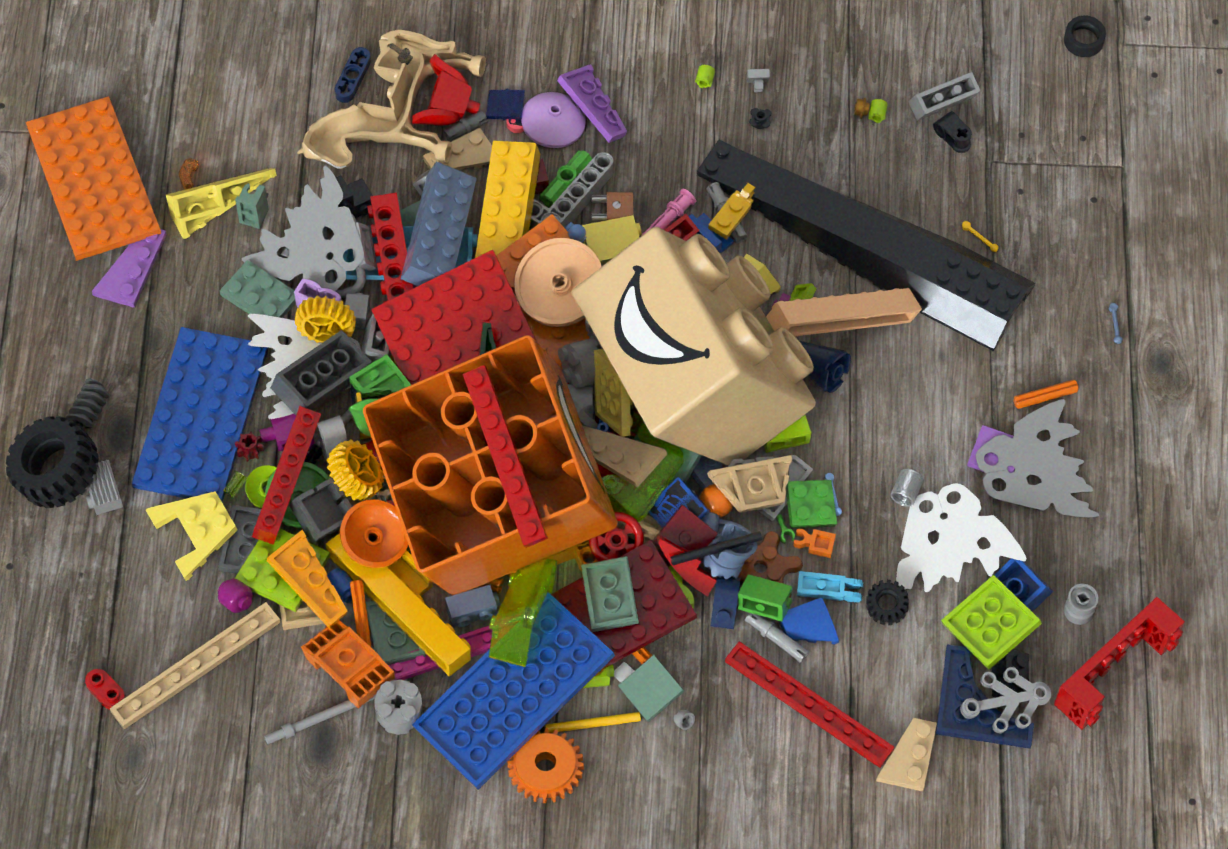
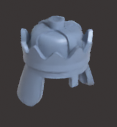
(731, 561)

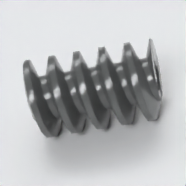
(88, 404)

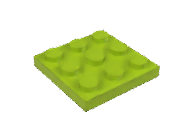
(265, 580)
(991, 622)

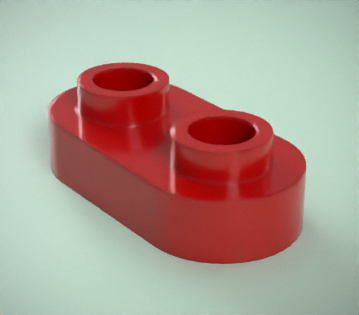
(104, 688)

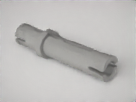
(719, 200)
(769, 630)

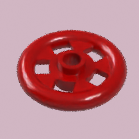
(631, 526)

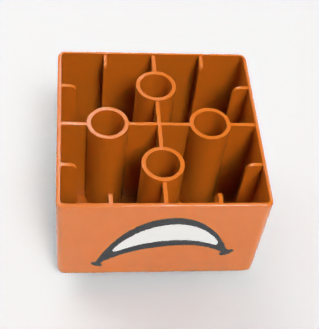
(449, 483)

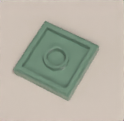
(651, 688)

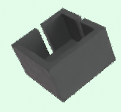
(320, 513)

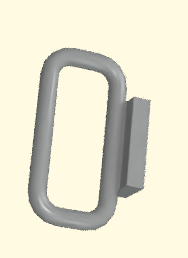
(368, 263)

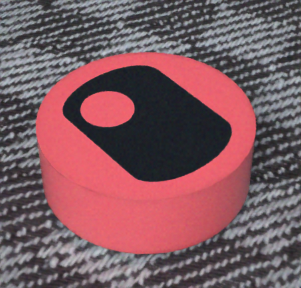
(514, 125)

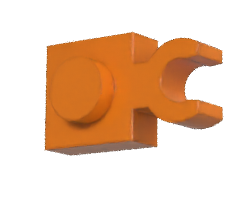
(819, 543)

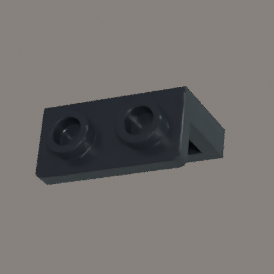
(1013, 659)

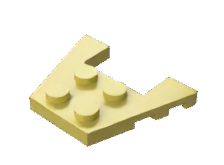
(204, 522)

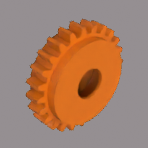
(552, 782)

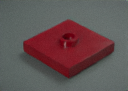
(687, 530)

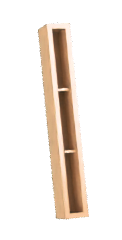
(844, 312)

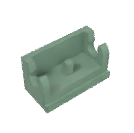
(252, 207)

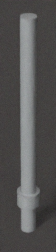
(289, 730)

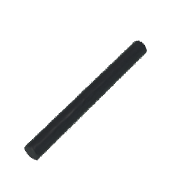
(716, 548)

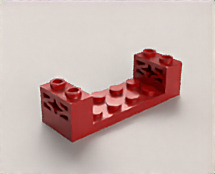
(1154, 624)

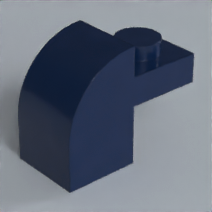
(725, 602)

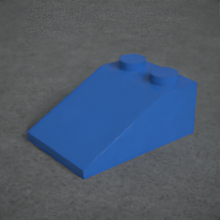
(1024, 583)

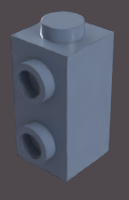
(472, 606)

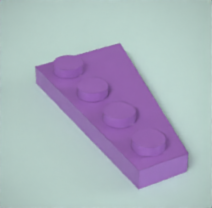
(130, 271)

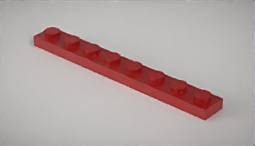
(505, 456)
(809, 704)

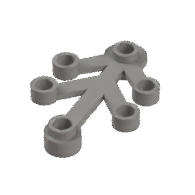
(1009, 699)

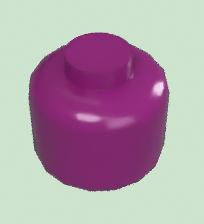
(235, 595)

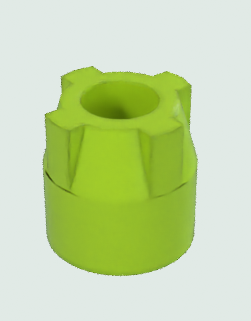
(705, 76)
(878, 110)

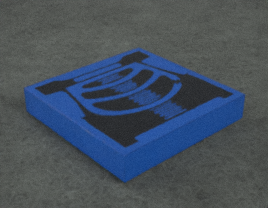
(671, 499)

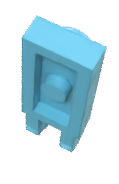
(828, 586)

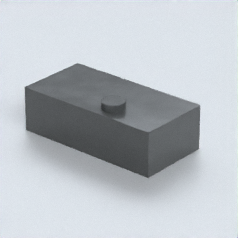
(320, 373)

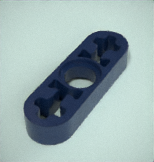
(353, 83)

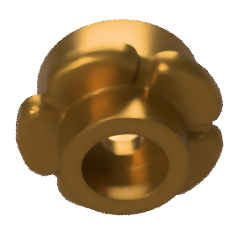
(861, 107)

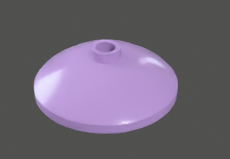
(549, 127)

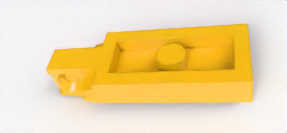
(732, 212)

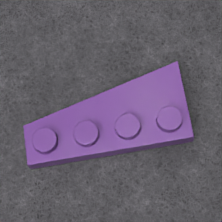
(587, 94)

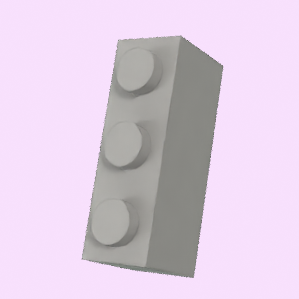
(944, 96)

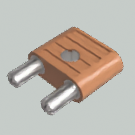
(618, 205)

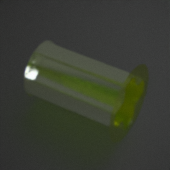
(235, 484)

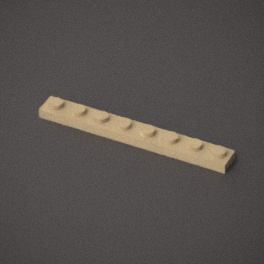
(195, 665)

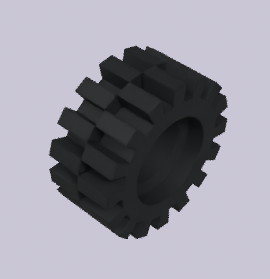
(894, 590)

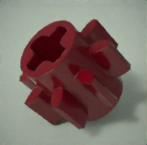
(246, 441)

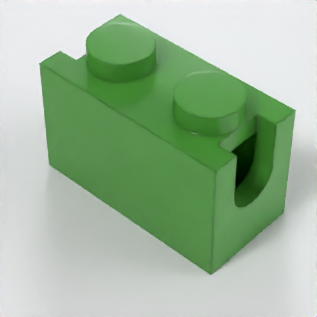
(765, 597)

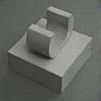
(757, 77)

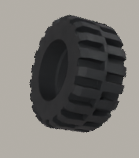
(68, 477)

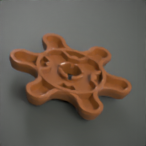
(776, 565)

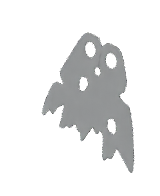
(306, 238)
(1040, 459)

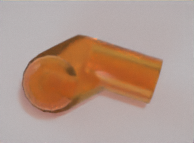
(187, 167)

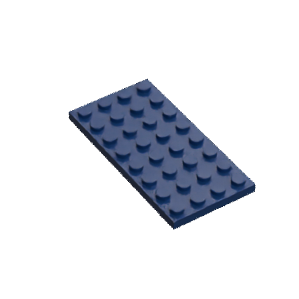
(199, 415)
(504, 704)

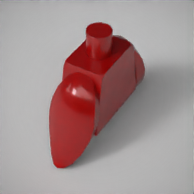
(448, 98)

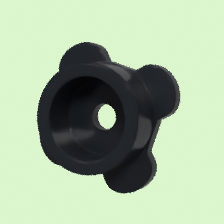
(756, 121)

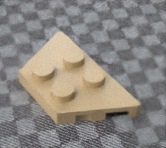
(754, 484)

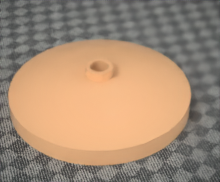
(542, 273)

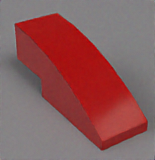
(689, 571)

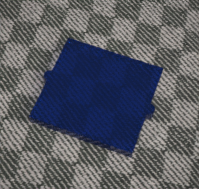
(505, 104)

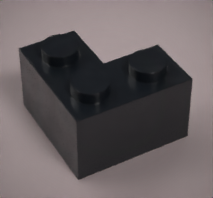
(355, 196)

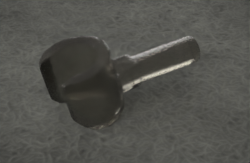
(404, 54)

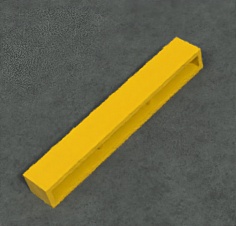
(406, 610)

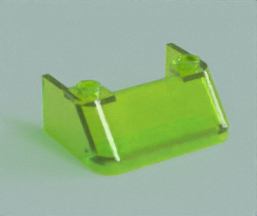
(640, 500)
(519, 611)

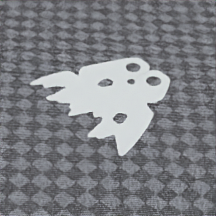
(283, 354)
(956, 539)

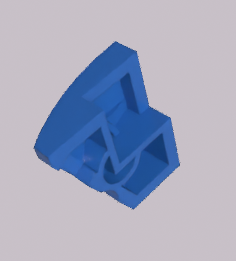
(810, 623)

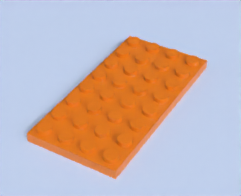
(93, 178)

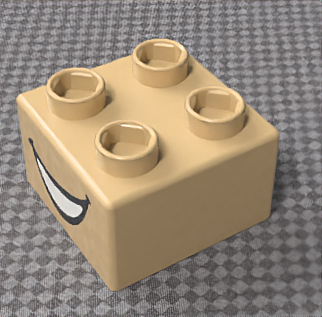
(697, 345)

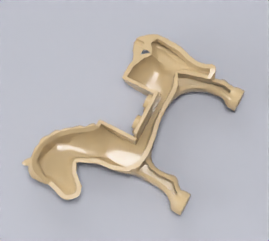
(365, 122)

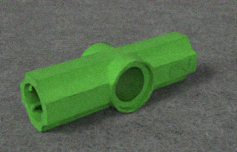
(569, 171)

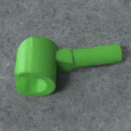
(785, 531)

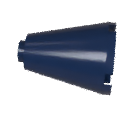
(828, 365)

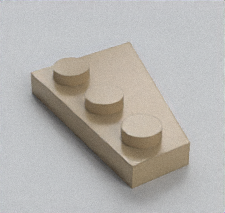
(467, 152)
(911, 757)

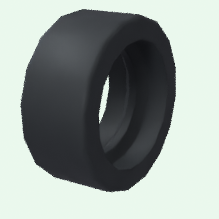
(1088, 23)

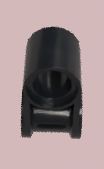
(954, 132)

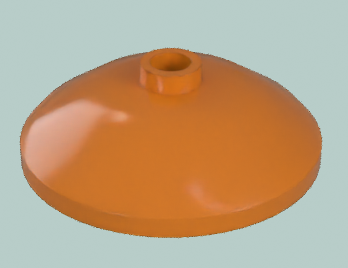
(374, 519)

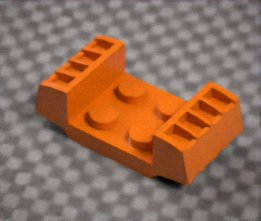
(348, 662)

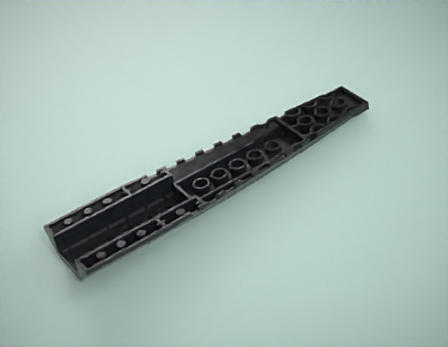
(945, 277)

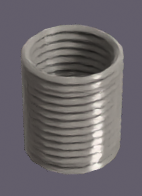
(907, 487)

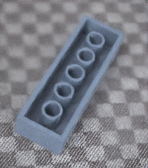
(438, 224)

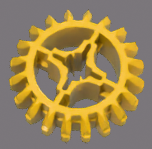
(323, 318)
(355, 470)

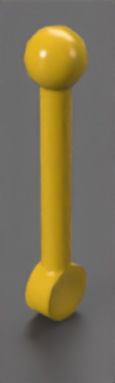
(967, 226)

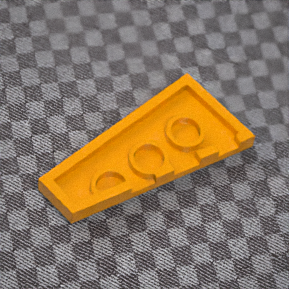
(304, 574)

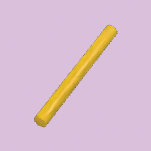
(594, 722)

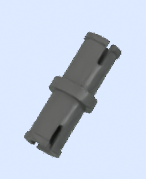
(465, 126)

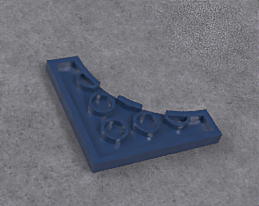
(955, 689)

